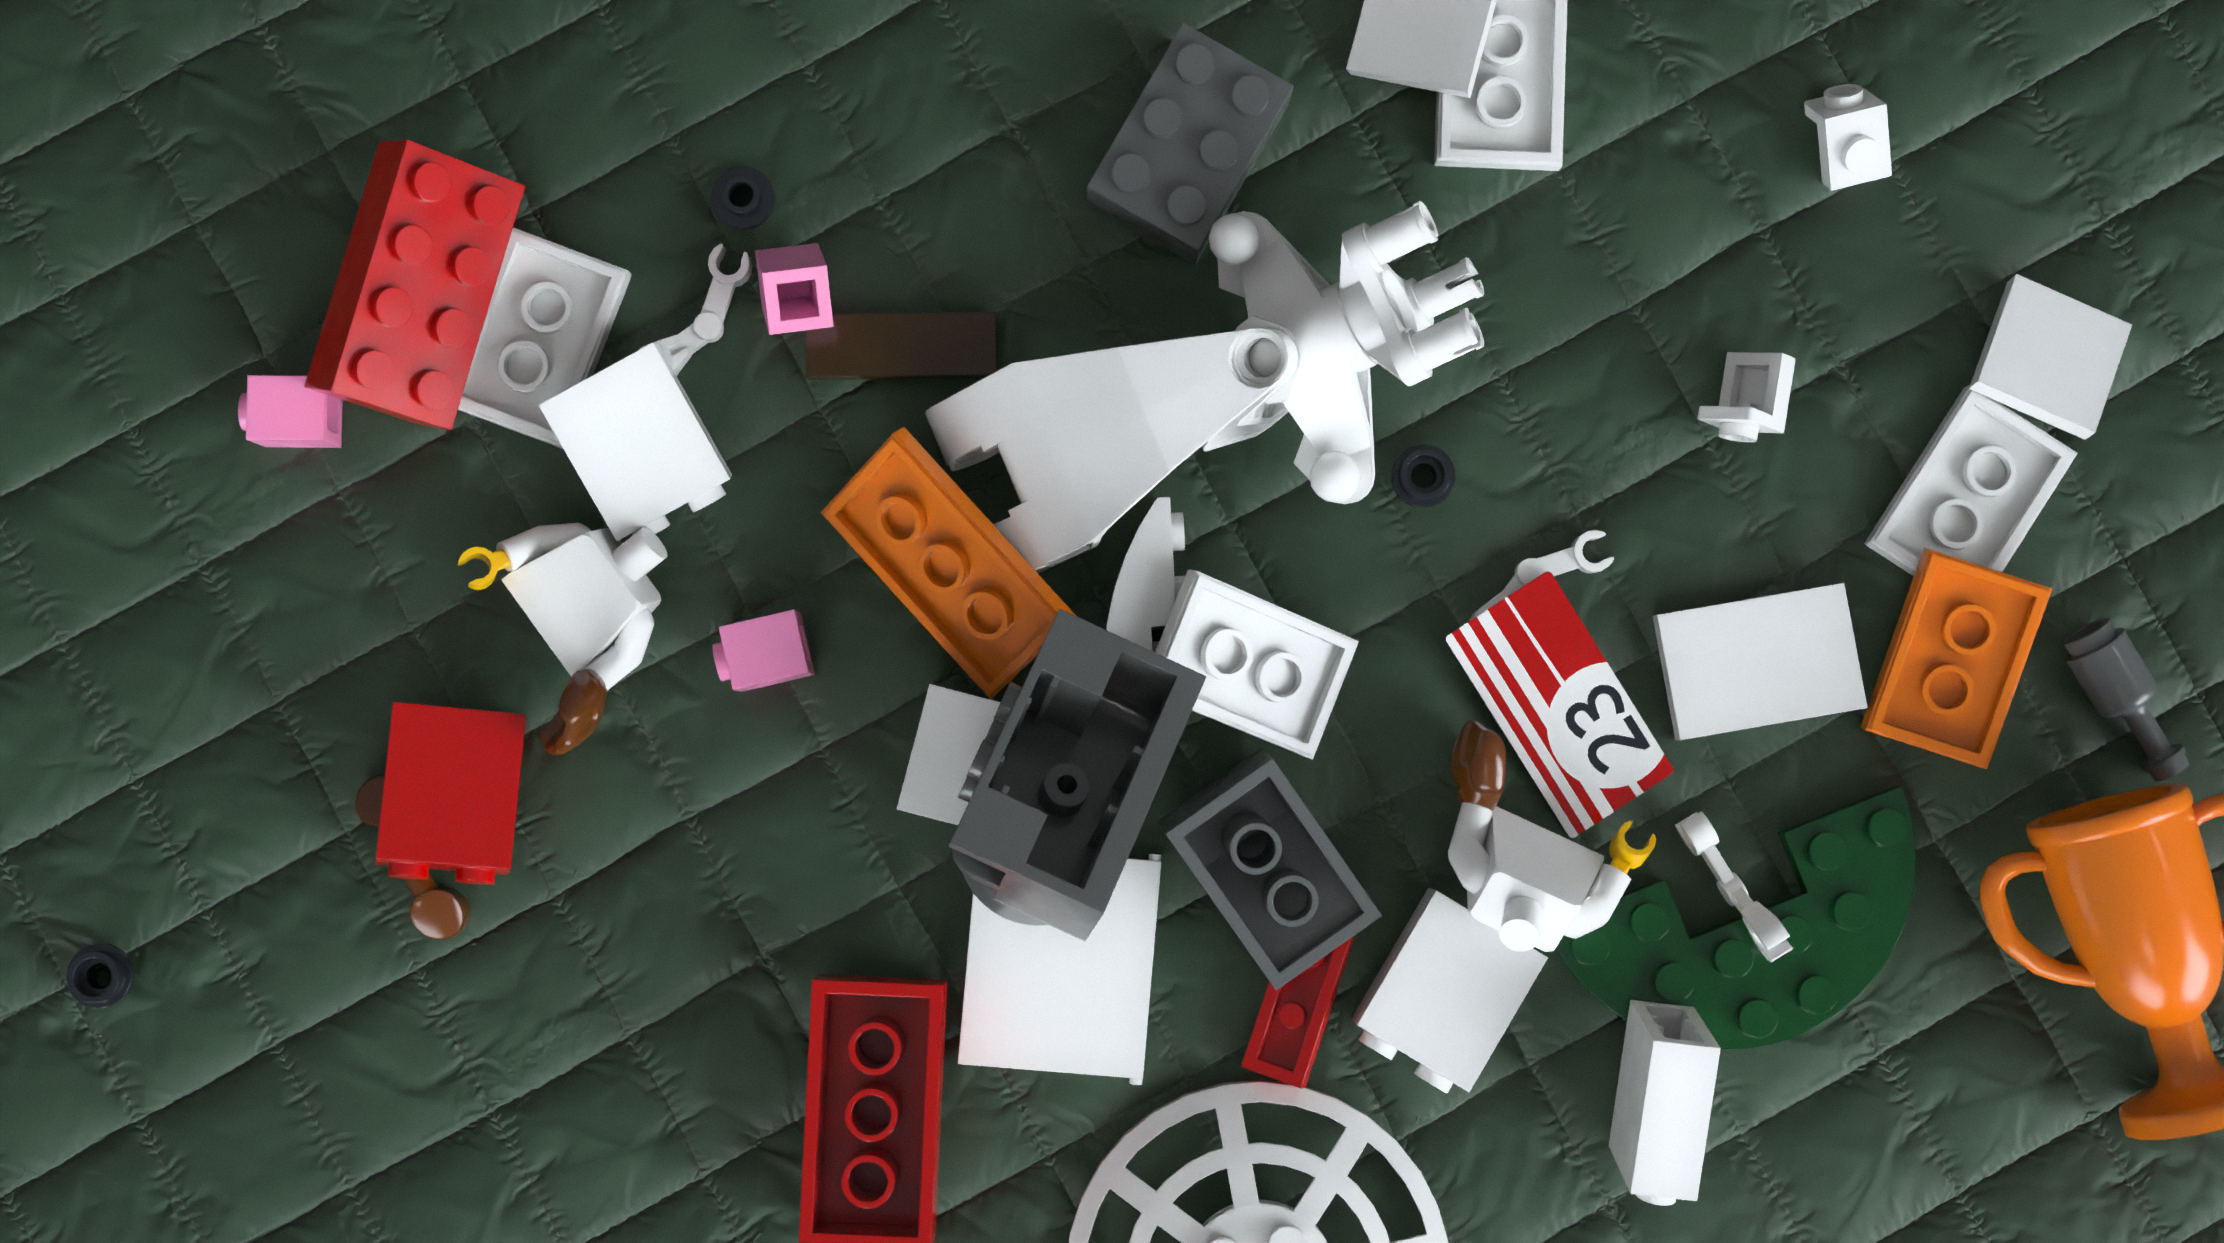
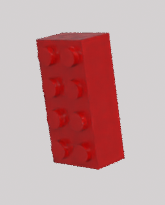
(415, 284)
(873, 1110)

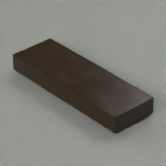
(903, 346)

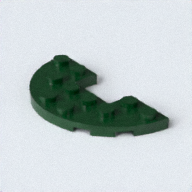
(1842, 927)

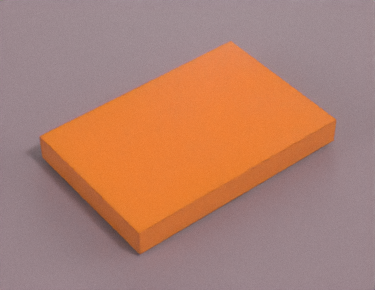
(1955, 658)

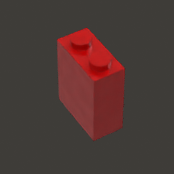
(450, 792)

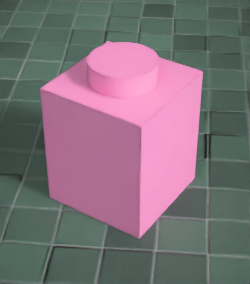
(794, 288)
(286, 414)
(763, 651)

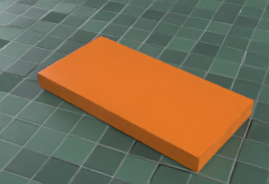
(946, 562)

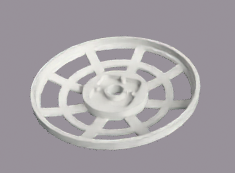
(1248, 1217)

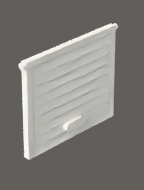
(1061, 1000)

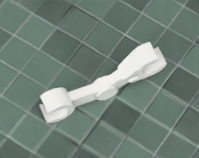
(709, 324)
(1556, 563)
(1762, 924)

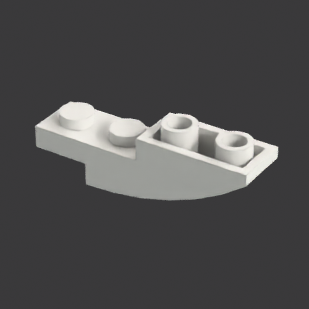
(1147, 579)

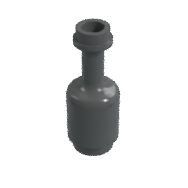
(2120, 686)

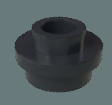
(756, 211)
(1437, 462)
(82, 980)

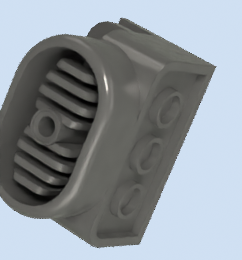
(1070, 775)

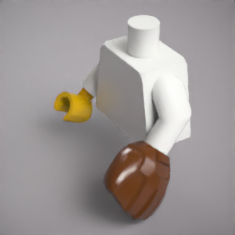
(587, 604)
(1519, 873)

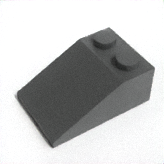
(1269, 868)

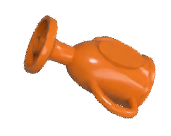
(2144, 929)

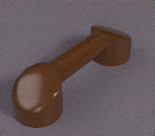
(434, 910)

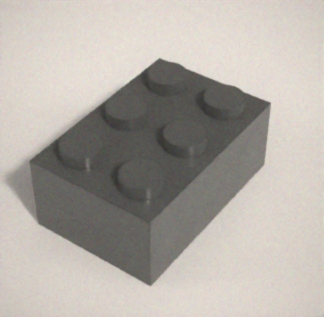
(1189, 143)

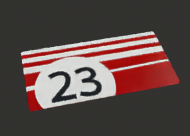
(1559, 704)

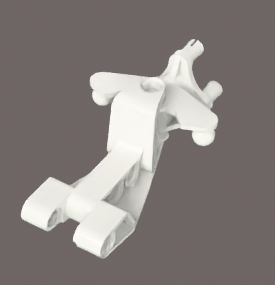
(1111, 423)

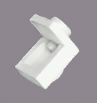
(1851, 136)
(1752, 396)

